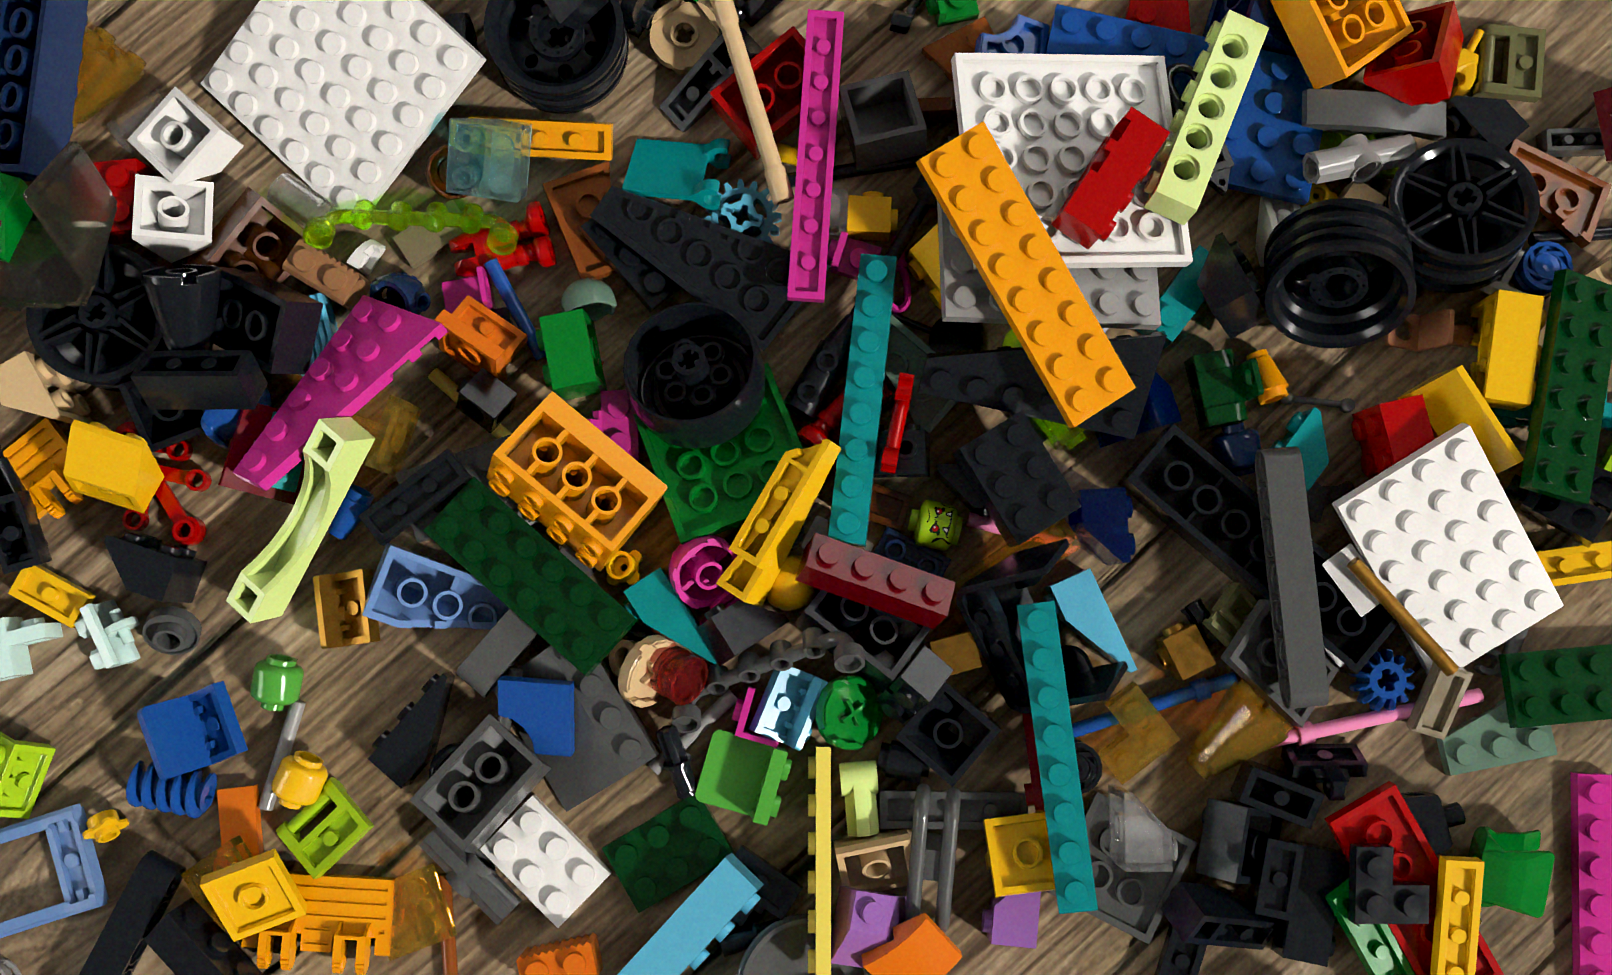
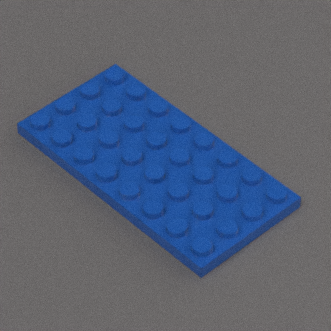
(1267, 127)

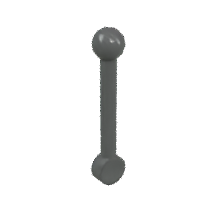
(1345, 405)

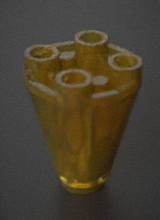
(103, 73)
(1236, 731)

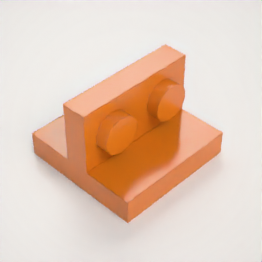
(480, 338)

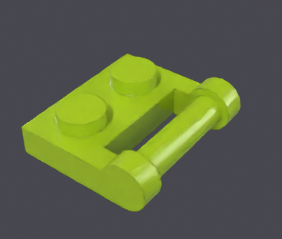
(332, 836)

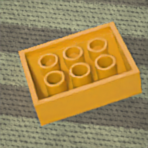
(1340, 35)

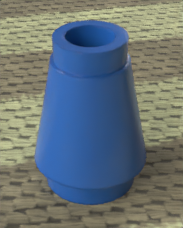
(347, 517)

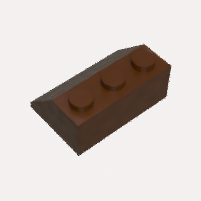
(252, 238)

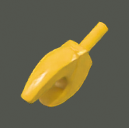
(1467, 66)

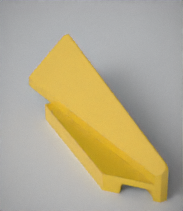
(776, 521)

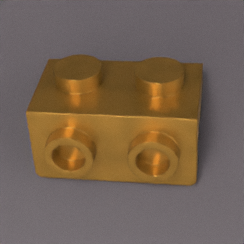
(340, 608)

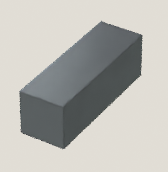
(1571, 142)

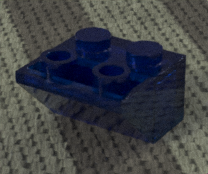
(1103, 524)

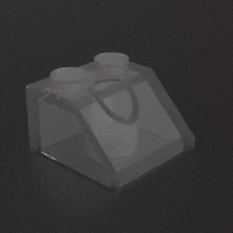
(1137, 836)

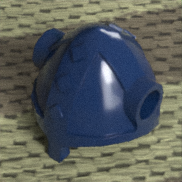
(402, 291)

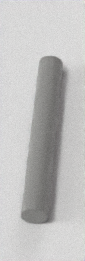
(709, 717)
(283, 749)

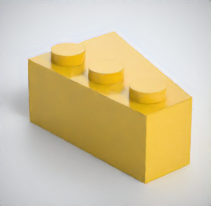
(1507, 347)

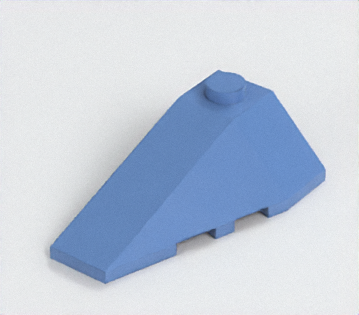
(428, 593)

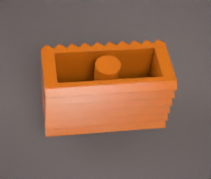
(569, 957)

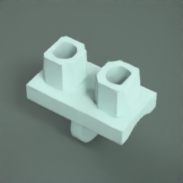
(110, 634)

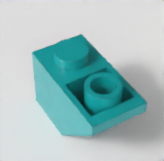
(1308, 435)

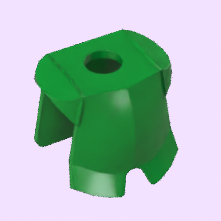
(1513, 869)

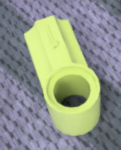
(859, 790)

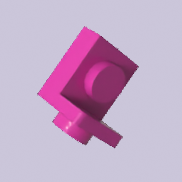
(846, 255)

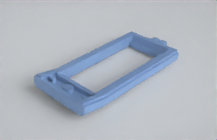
(74, 863)

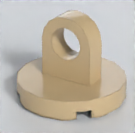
(636, 668)

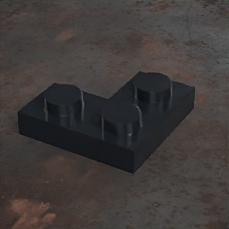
(1374, 894)

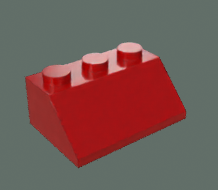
(1423, 62)

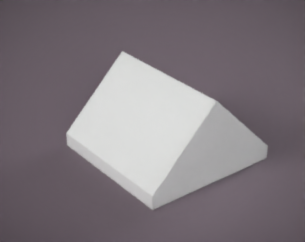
(171, 217)

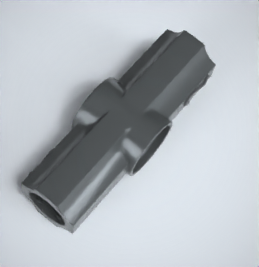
(471, 876)

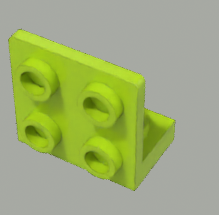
(21, 775)

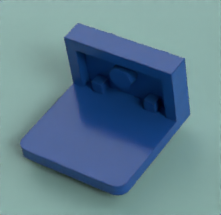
(191, 731)

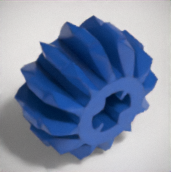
(1390, 689)

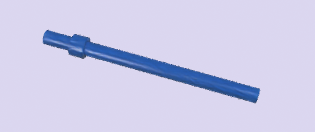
(1197, 690)

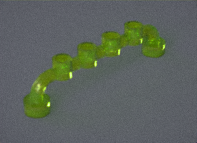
(501, 238)

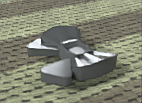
(1322, 495)

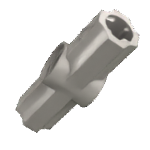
(1357, 158)

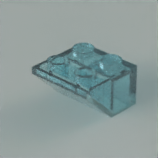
(488, 158)

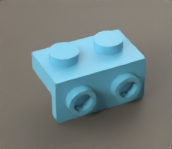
(788, 707)

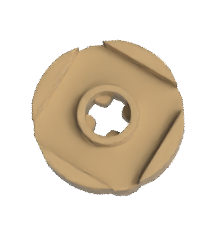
(664, 34)

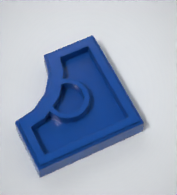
(1023, 37)
(542, 709)

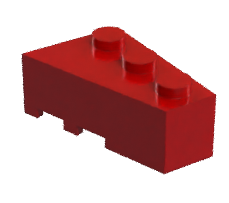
(1109, 179)

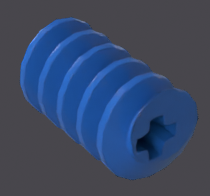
(174, 794)

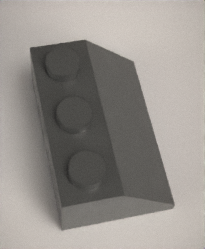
(480, 784)

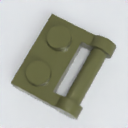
(1520, 63)

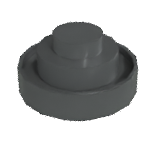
(171, 630)

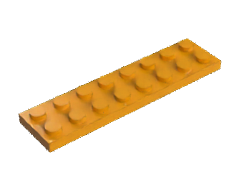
(1025, 274)

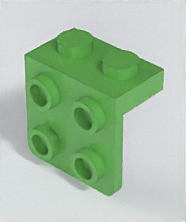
(743, 776)

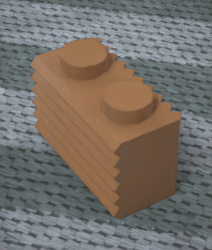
(326, 274)

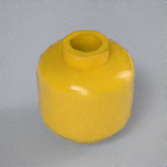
(299, 779)

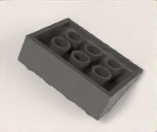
(607, 731)

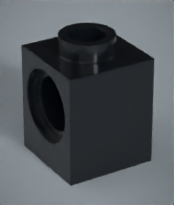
(485, 399)

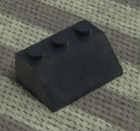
(884, 637)

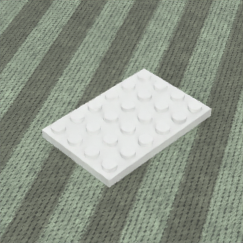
(1450, 547)

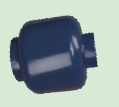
(1236, 448)

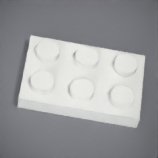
(546, 860)

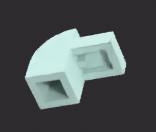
(14, 642)

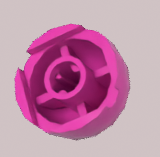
(697, 568)

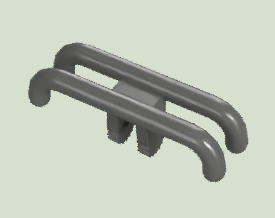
(933, 855)

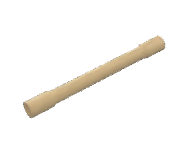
(774, 170)

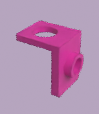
(477, 287)
(741, 714)

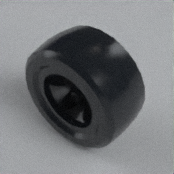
(681, 340)

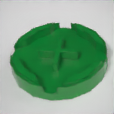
(848, 712)

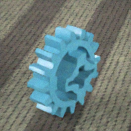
(749, 197)

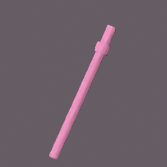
(1309, 732)

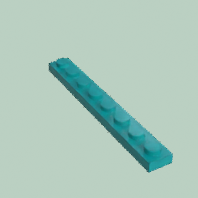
(863, 399)
(1057, 758)

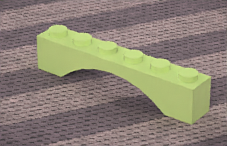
(331, 464)

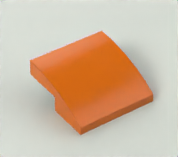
(916, 950)

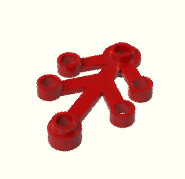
(168, 498)

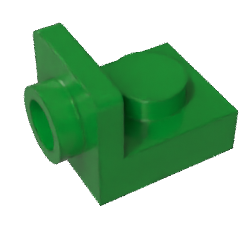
(952, 11)

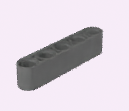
(504, 645)

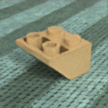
(40, 390)

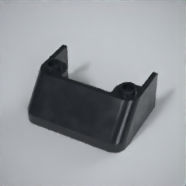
(991, 614)

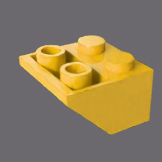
(111, 466)

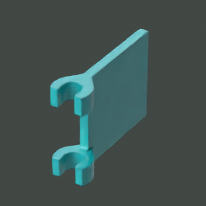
(677, 170)

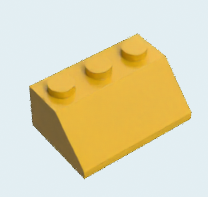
(1455, 399)

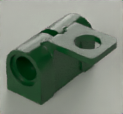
(1222, 387)

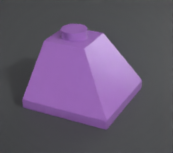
(863, 923)

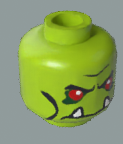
(935, 525)

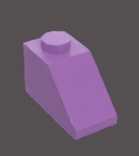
(1012, 920)

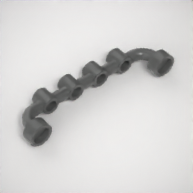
(847, 659)

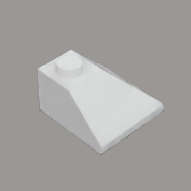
(184, 140)

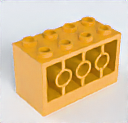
(574, 481)

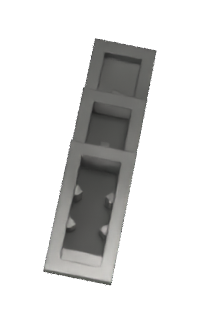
(1371, 113)

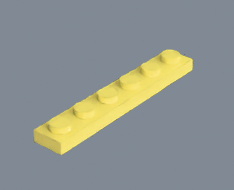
(820, 845)

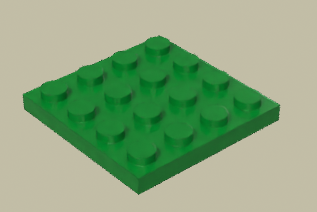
(720, 484)

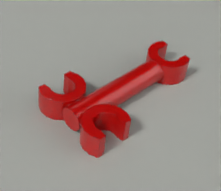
(900, 412)

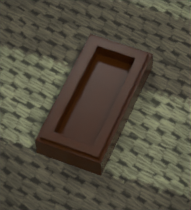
(889, 507)

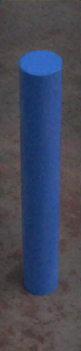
(514, 305)

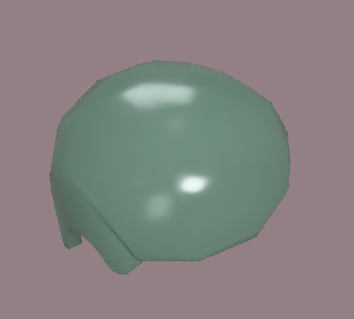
(592, 296)

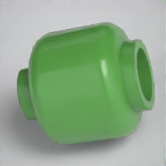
(276, 681)

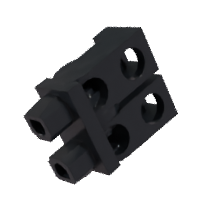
(1577, 521)

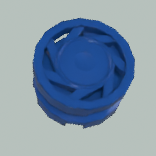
(1537, 267)

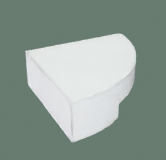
(366, 256)

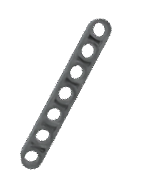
(1291, 577)

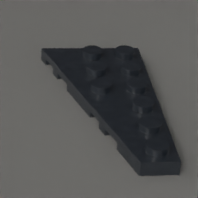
(1009, 382)

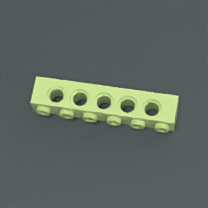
(1228, 65)

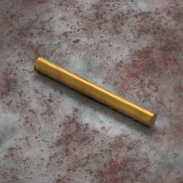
(1402, 616)

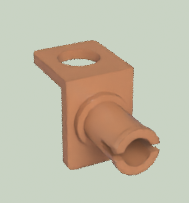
(1432, 332)

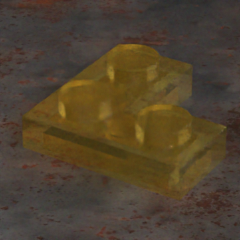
(1145, 734)

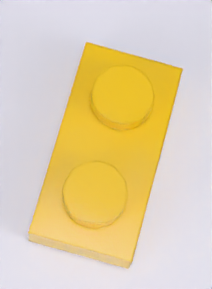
(51, 594)

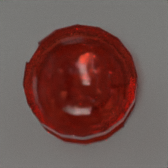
(679, 675)

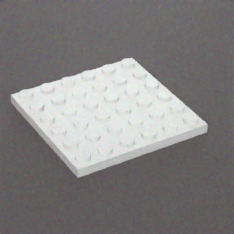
(343, 87)
(1048, 125)

